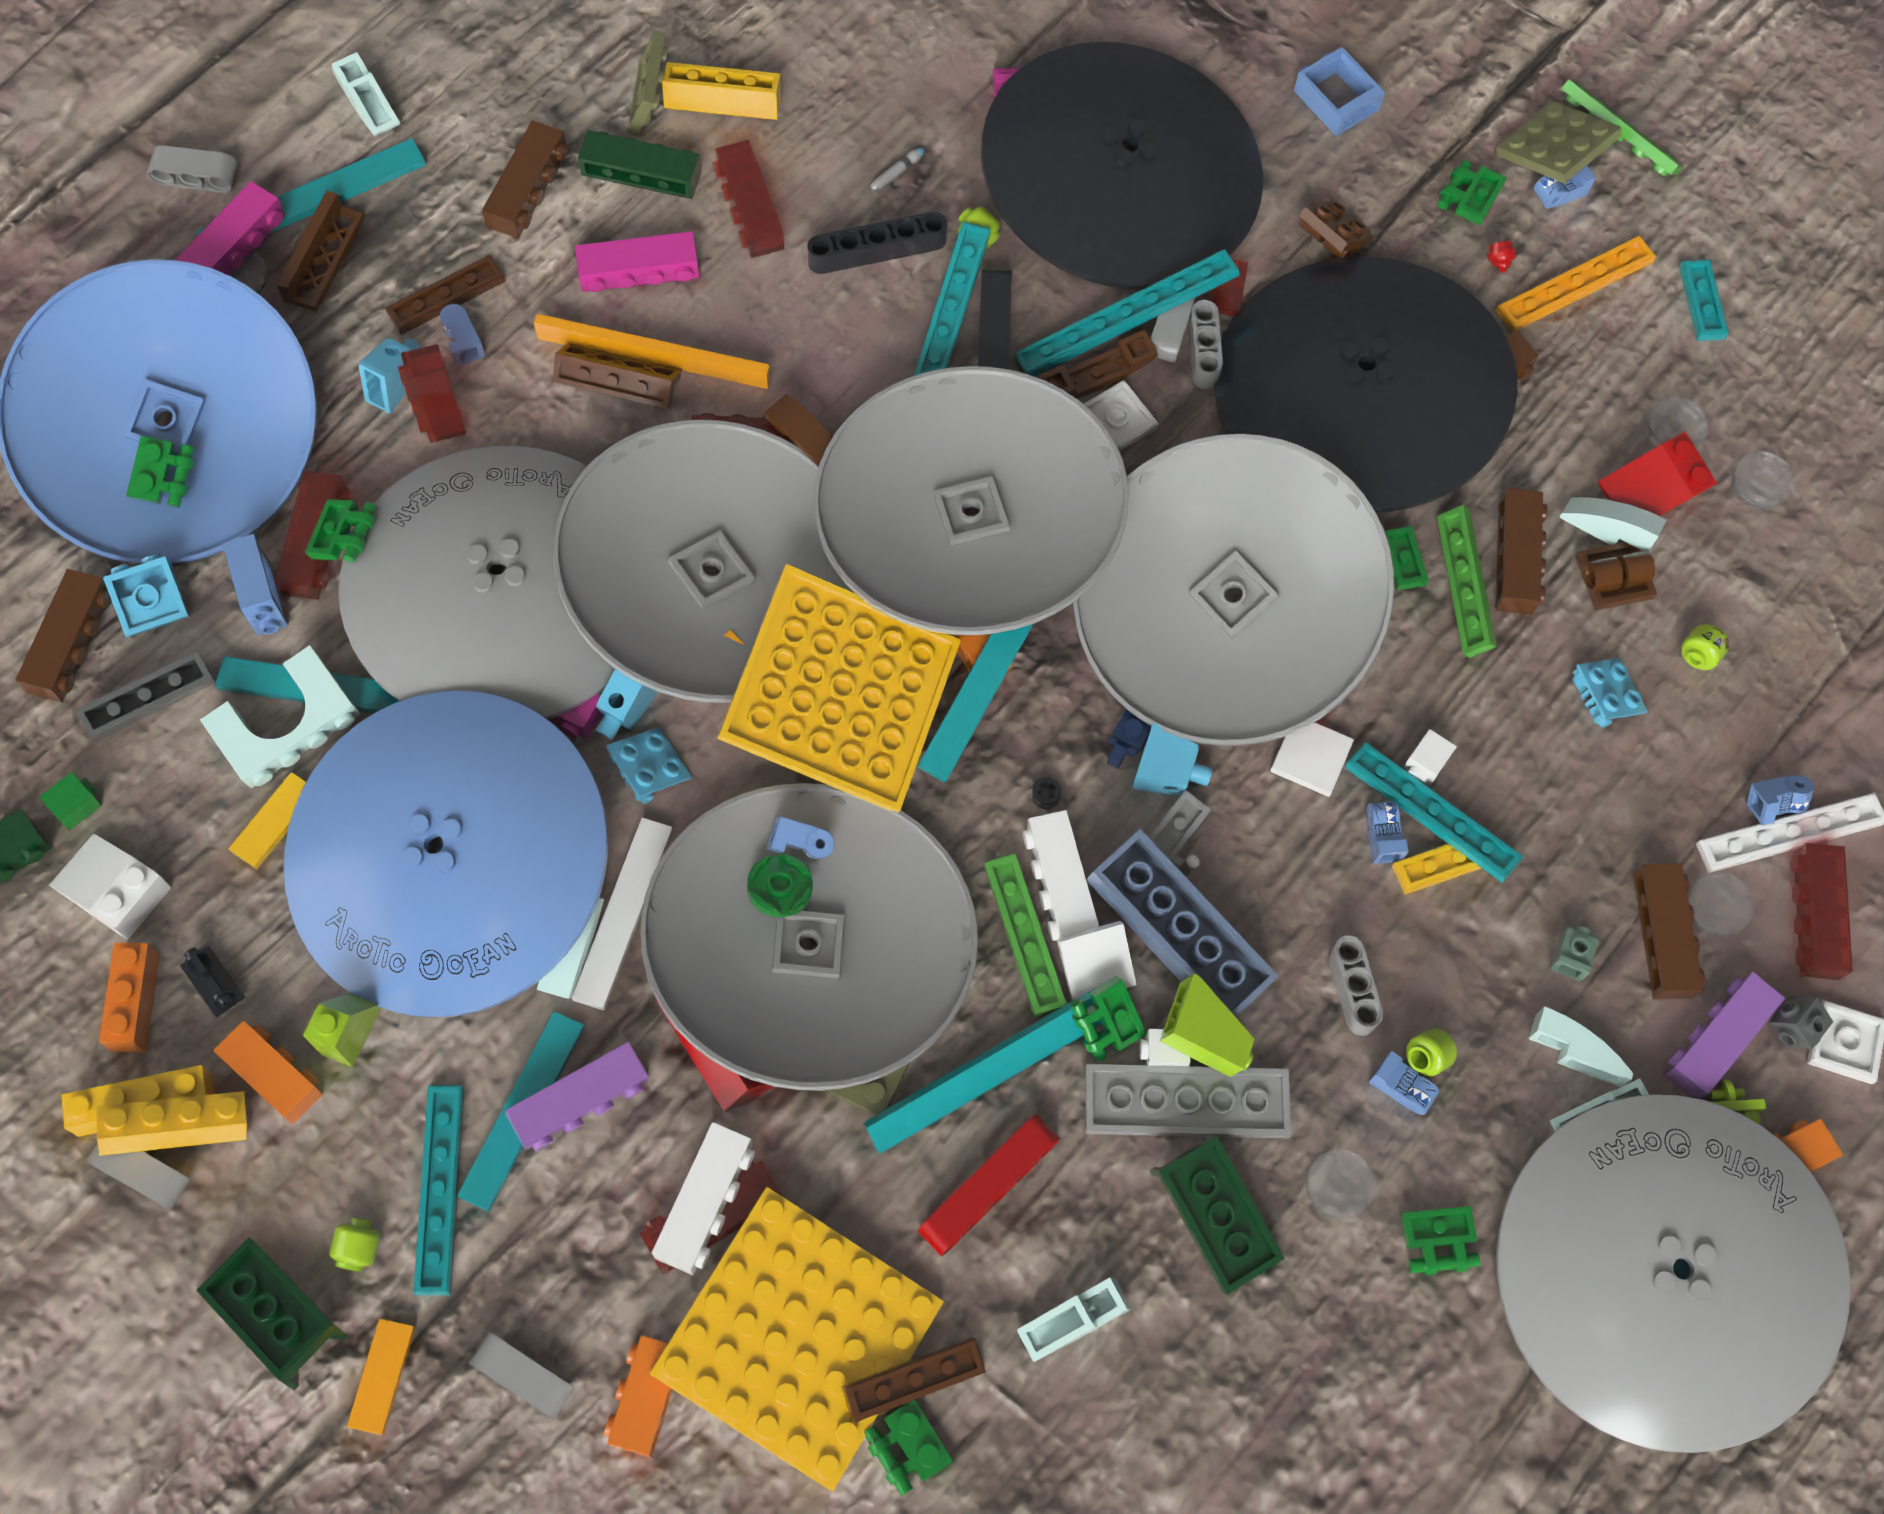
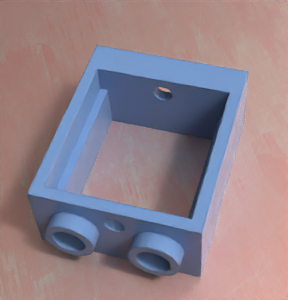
(1357, 79)
(255, 584)

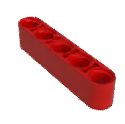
(988, 1185)

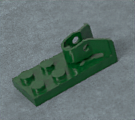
(1219, 1214)
(268, 1311)

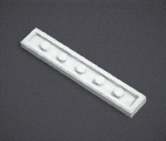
(1791, 832)
(622, 915)

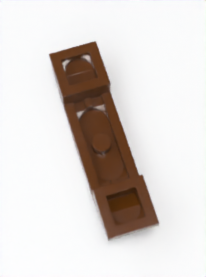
(1104, 369)
(800, 426)

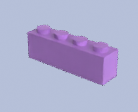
(1724, 1035)
(577, 1096)

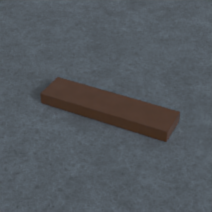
(453, 289)
(913, 1379)

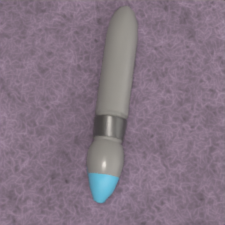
(898, 168)

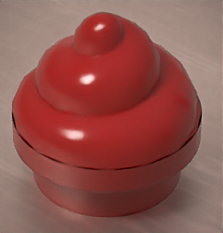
(1501, 255)

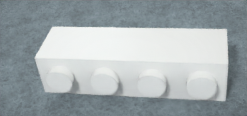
(1061, 874)
(703, 1199)

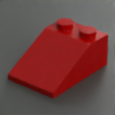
(1660, 477)

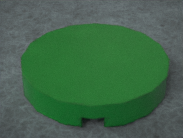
(780, 885)

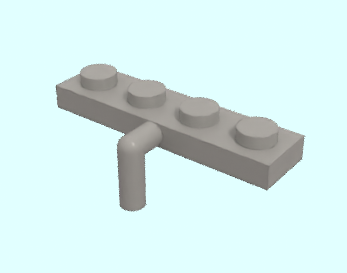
(1178, 828)

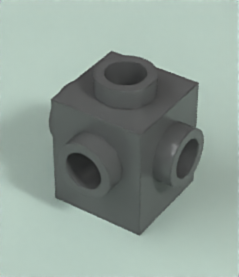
(1801, 1022)

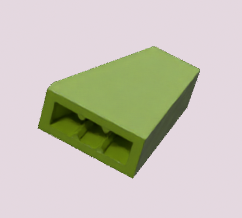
(341, 1027)
(1207, 1029)

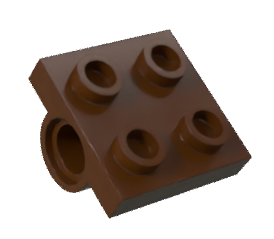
(1335, 228)
(1617, 575)

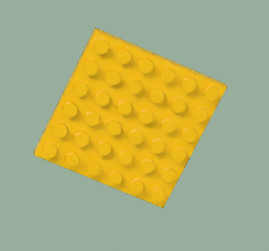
(839, 690)
(788, 1326)

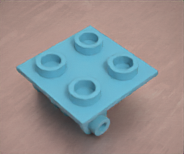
(1610, 690)
(648, 763)

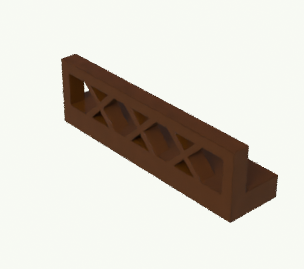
(310, 248)
(615, 375)

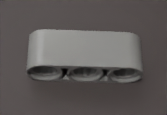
(192, 168)
(1170, 331)
(1208, 333)
(1352, 1000)
(142, 1174)
(521, 1375)

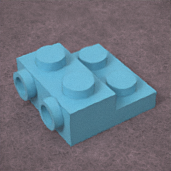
(146, 595)

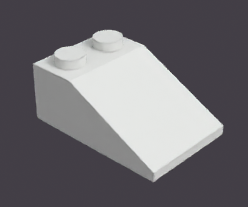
(111, 885)

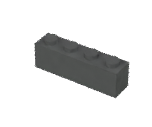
(145, 696)

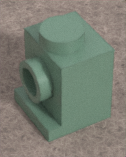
(1568, 960)

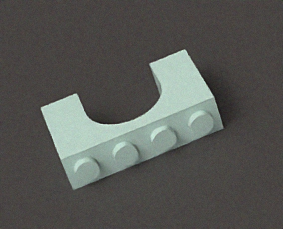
(325, 712)

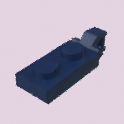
(1127, 738)

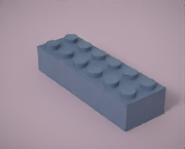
(1180, 923)

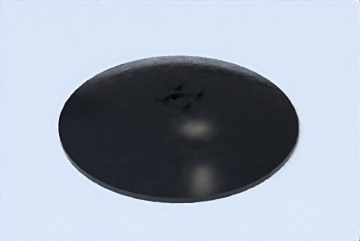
(1111, 212)
(1397, 431)

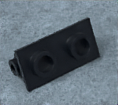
(211, 980)

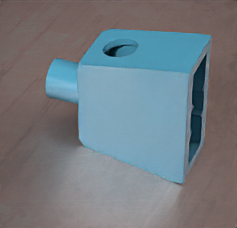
(381, 374)
(622, 704)
(1169, 764)

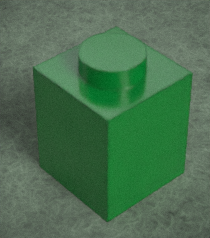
(71, 800)

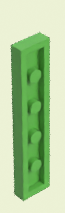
(1641, 144)
(1466, 581)
(1025, 935)

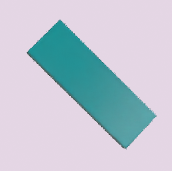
(1703, 300)

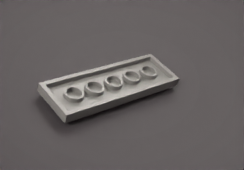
(1186, 1101)

